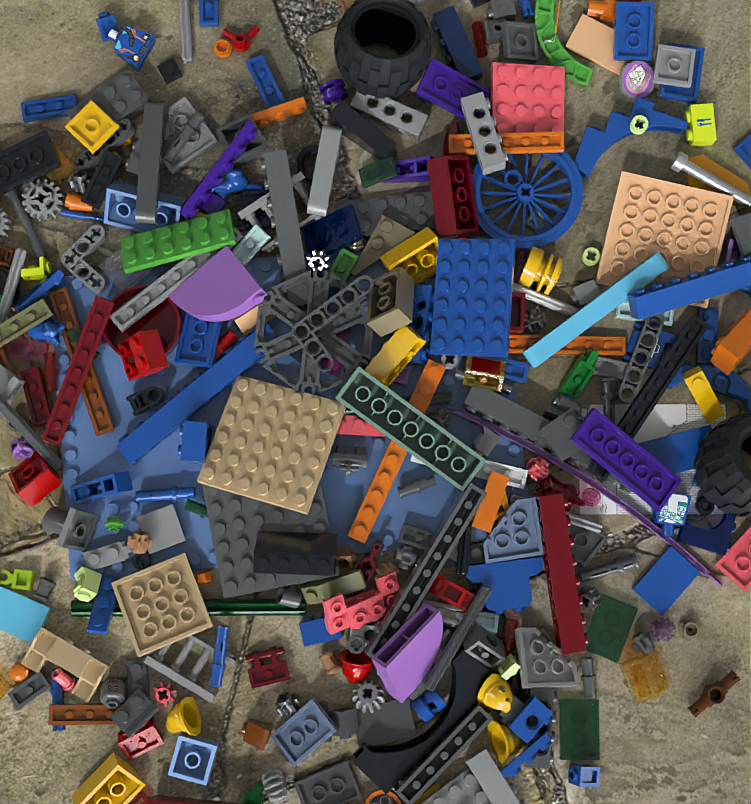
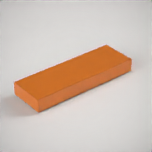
(489, 507)

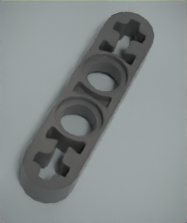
(90, 163)

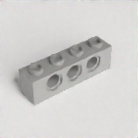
(394, 122)
(488, 161)

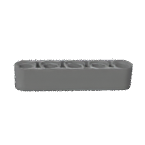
(324, 170)

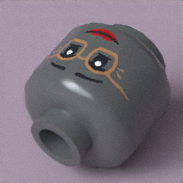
(112, 692)

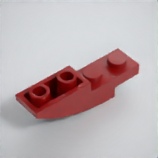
(450, 592)

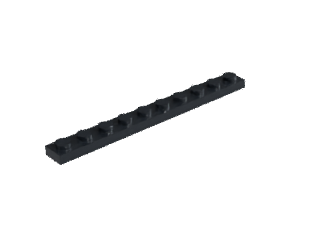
(656, 384)

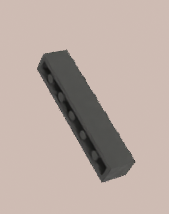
(443, 754)

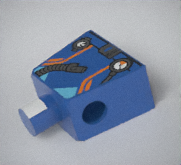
(132, 45)

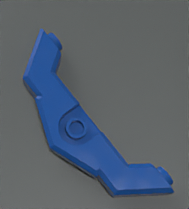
(724, 384)

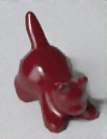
(568, 490)

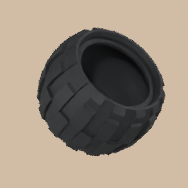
(388, 23)
(721, 466)

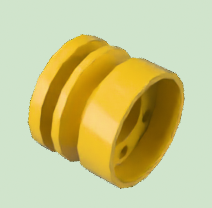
(540, 270)

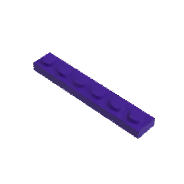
(223, 165)

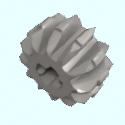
(368, 703)
(275, 785)

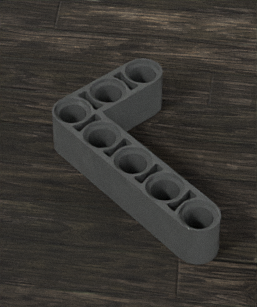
(327, 318)

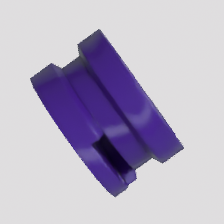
(333, 91)

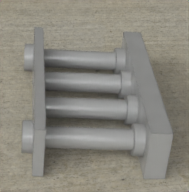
(249, 212)
(190, 680)

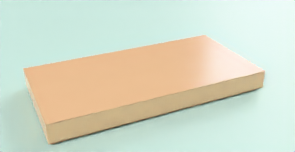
(595, 43)

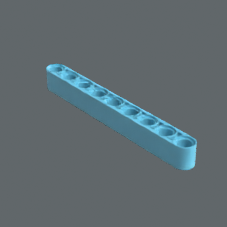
(595, 309)

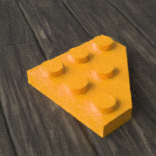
(720, 172)

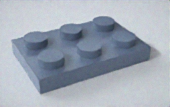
(304, 732)

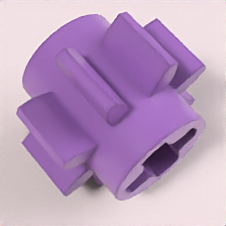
(21, 448)

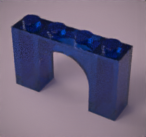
(711, 540)

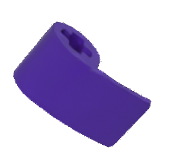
(213, 204)

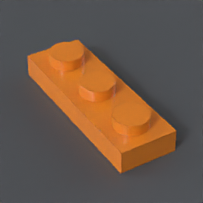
(279, 112)

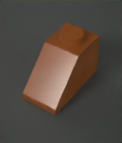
(256, 733)

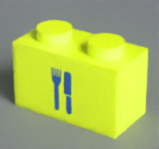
(700, 125)

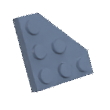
(515, 533)

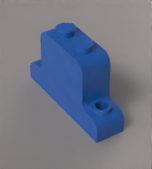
(508, 582)

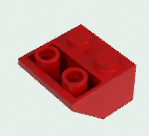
(142, 354)

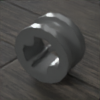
(360, 640)

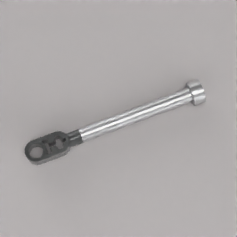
(681, 163)

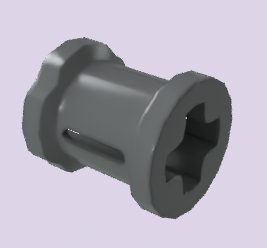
(44, 589)

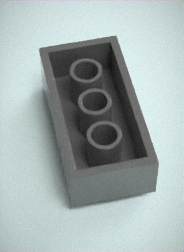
(118, 99)

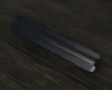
(463, 551)

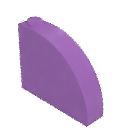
(219, 289)
(410, 652)

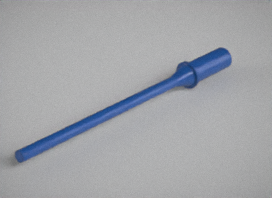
(79, 215)

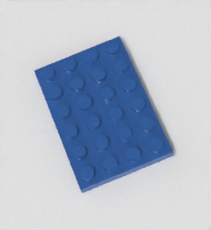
(473, 297)

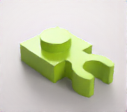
(20, 579)

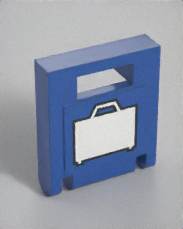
(663, 339)

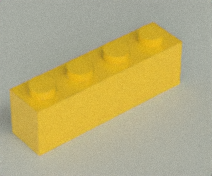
(395, 355)

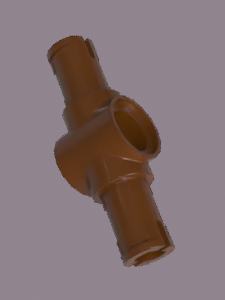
(705, 699)

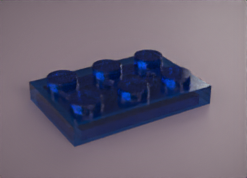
(333, 231)

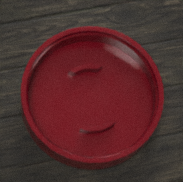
(163, 317)

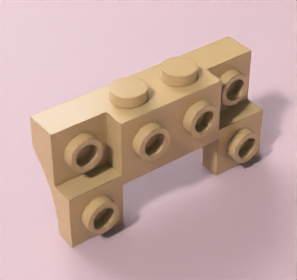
(69, 658)

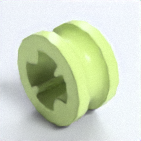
(640, 118)
(596, 258)

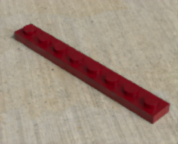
(78, 370)

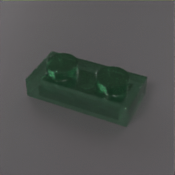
(378, 172)

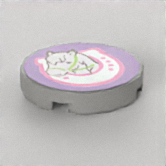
(636, 79)

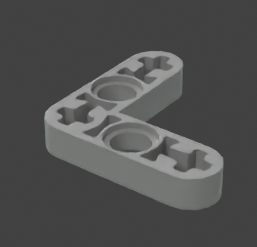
(79, 262)

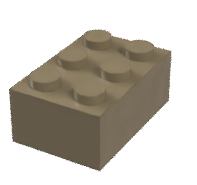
(391, 302)

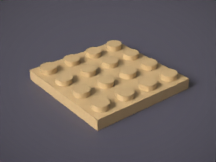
(161, 604)

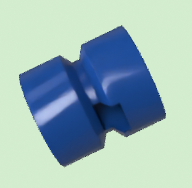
(426, 710)

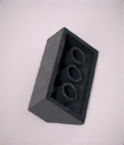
(295, 553)

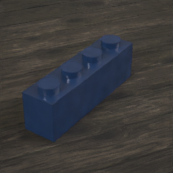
(456, 43)

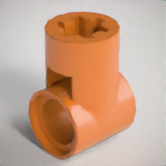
(602, 8)

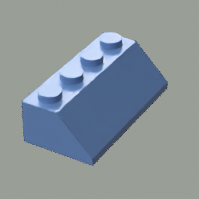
(121, 207)

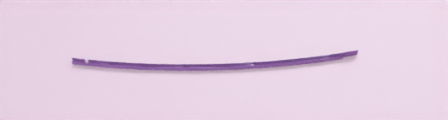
(591, 483)

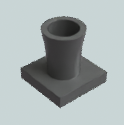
(73, 527)

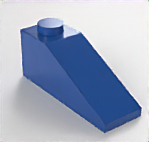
(101, 487)

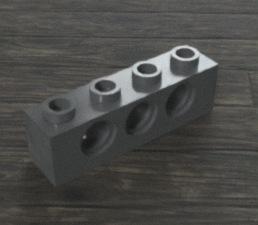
(544, 757)

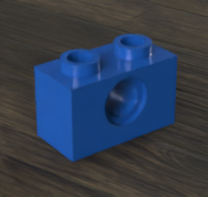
(532, 707)

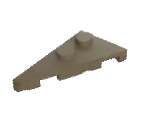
(384, 238)

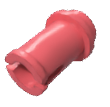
(67, 682)

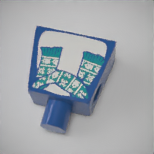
(672, 513)

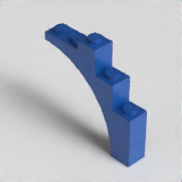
(596, 142)

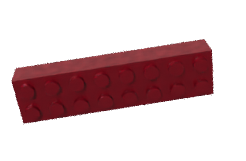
(560, 572)

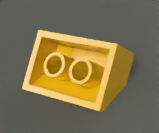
(415, 256)
(110, 784)

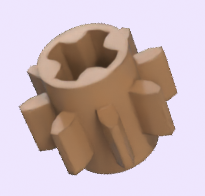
(139, 542)

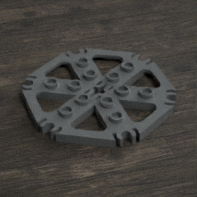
(334, 345)

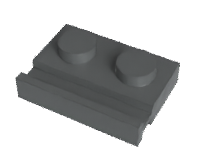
(134, 713)

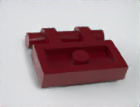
(269, 673)

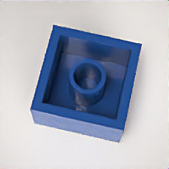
(195, 441)

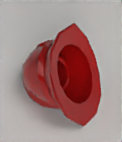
(355, 666)

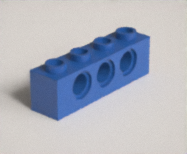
(422, 295)

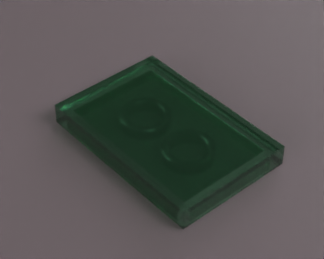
(610, 628)
(579, 729)

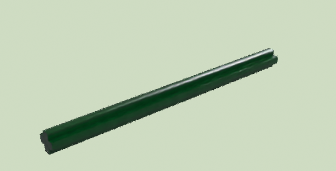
(215, 607)

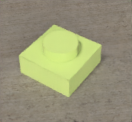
(508, 667)

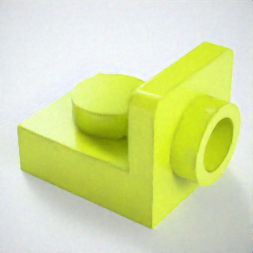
(36, 273)

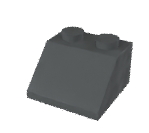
(227, 134)

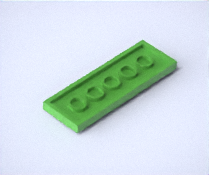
(177, 241)

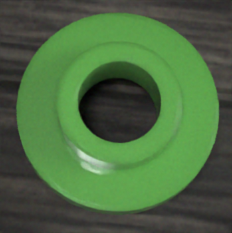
(114, 523)

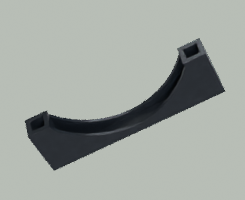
(391, 763)

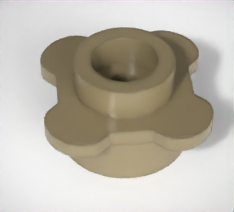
(688, 635)

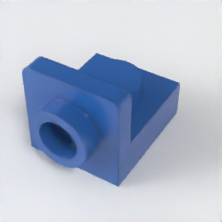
(105, 24)
(584, 775)

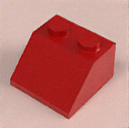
(34, 479)

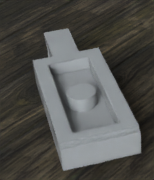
(107, 555)

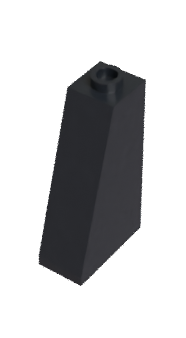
(362, 131)

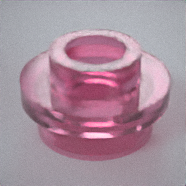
(591, 497)

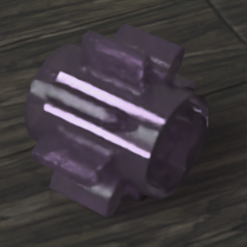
(662, 629)

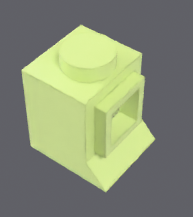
(86, 584)

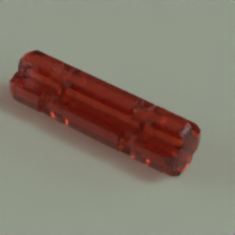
(479, 39)

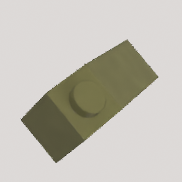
(326, 588)

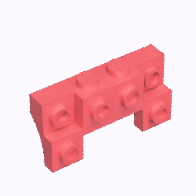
(362, 607)

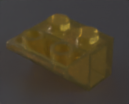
(644, 676)

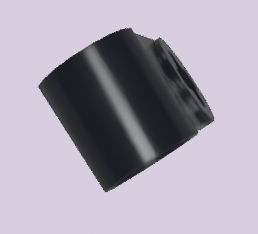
(142, 400)

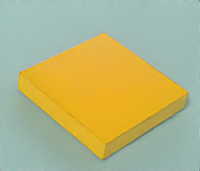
(92, 127)

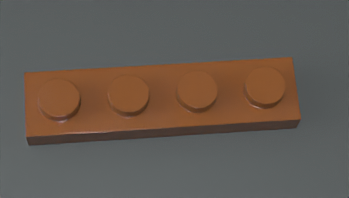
(81, 714)

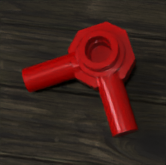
(240, 41)

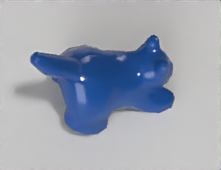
(234, 182)
(47, 331)

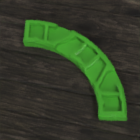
(555, 51)

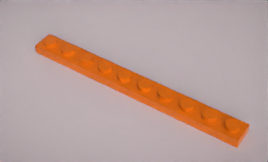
(393, 457)

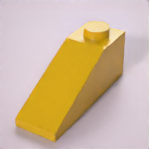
(703, 394)

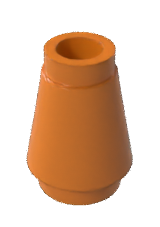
(73, 202)

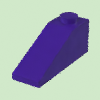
(411, 170)

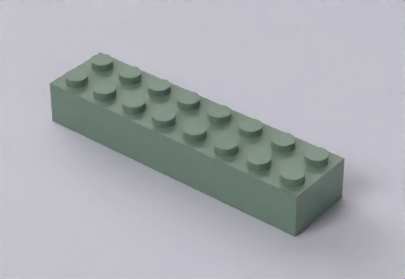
(410, 428)

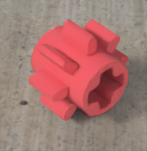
(537, 468)
(158, 695)

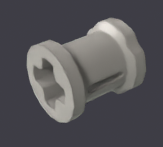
(449, 366)

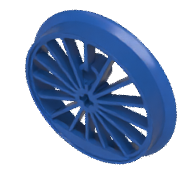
(555, 227)

